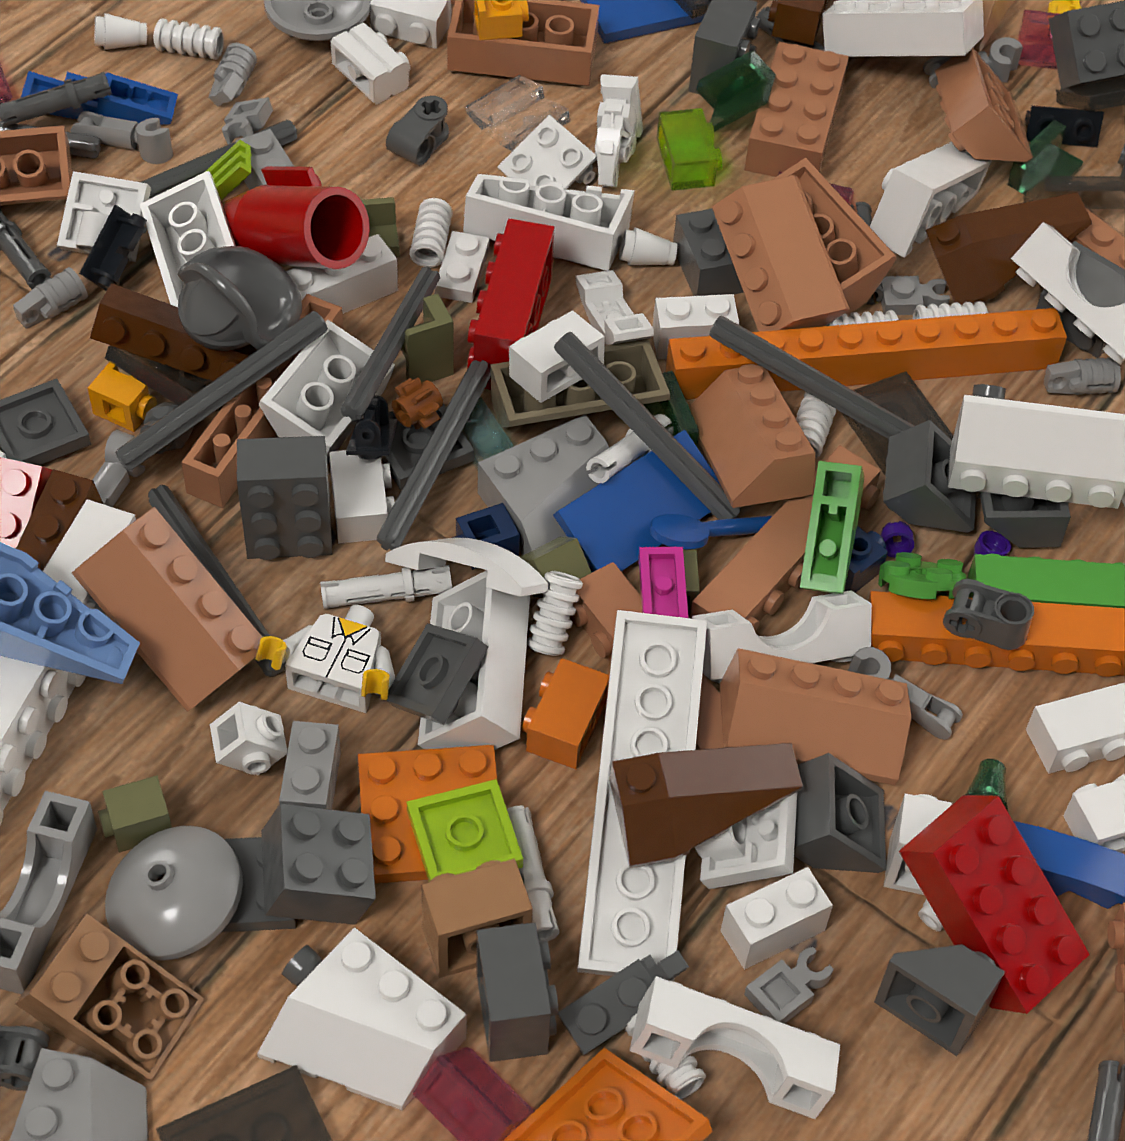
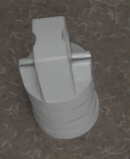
(232, 73)
(50, 298)
(1083, 376)

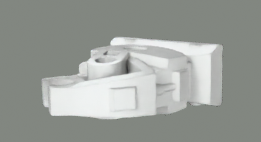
(617, 125)

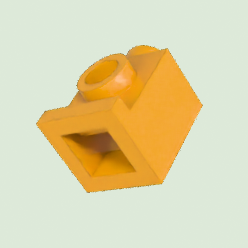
(500, 18)
(120, 398)

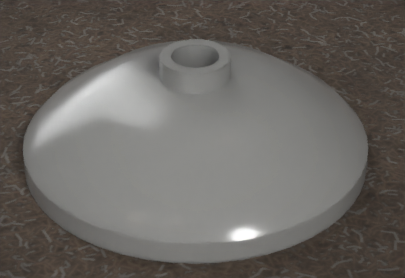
(316, 18)
(184, 907)

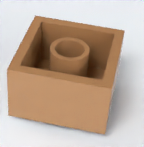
(469, 902)

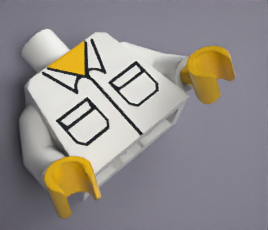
(334, 659)

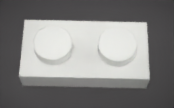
(462, 266)

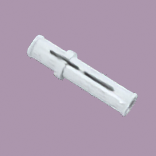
(621, 454)
(386, 587)
(537, 887)

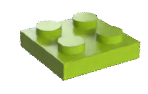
(463, 829)

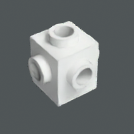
(248, 738)

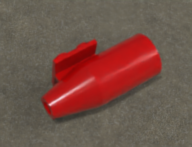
(299, 220)

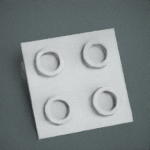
(550, 155)

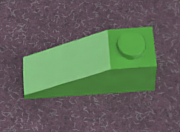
(832, 527)

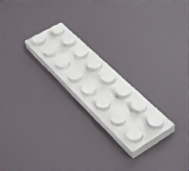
(648, 711)

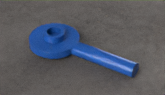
(690, 533)

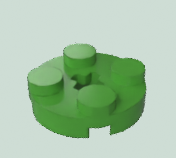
(919, 578)

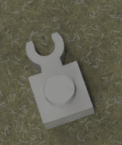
(246, 118)
(906, 292)
(786, 991)

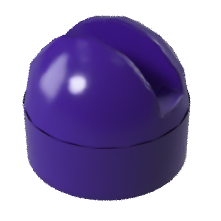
(897, 529)
(992, 543)

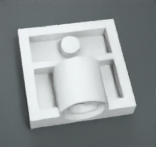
(89, 205)
(752, 848)

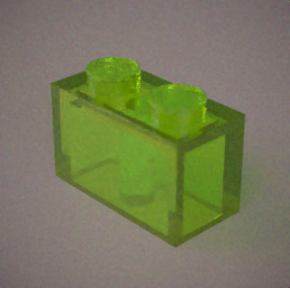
(688, 149)

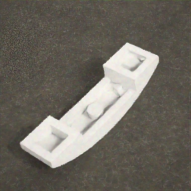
(608, 311)
(504, 569)

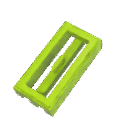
(231, 168)

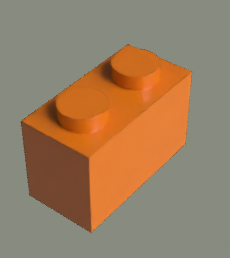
(566, 713)

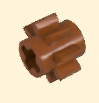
(417, 403)

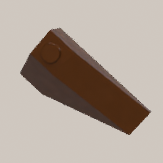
(979, 245)
(688, 796)

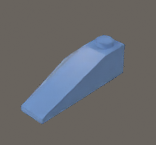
(53, 627)

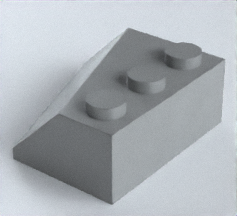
(541, 478)
(80, 1101)

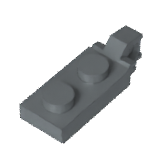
(615, 1001)

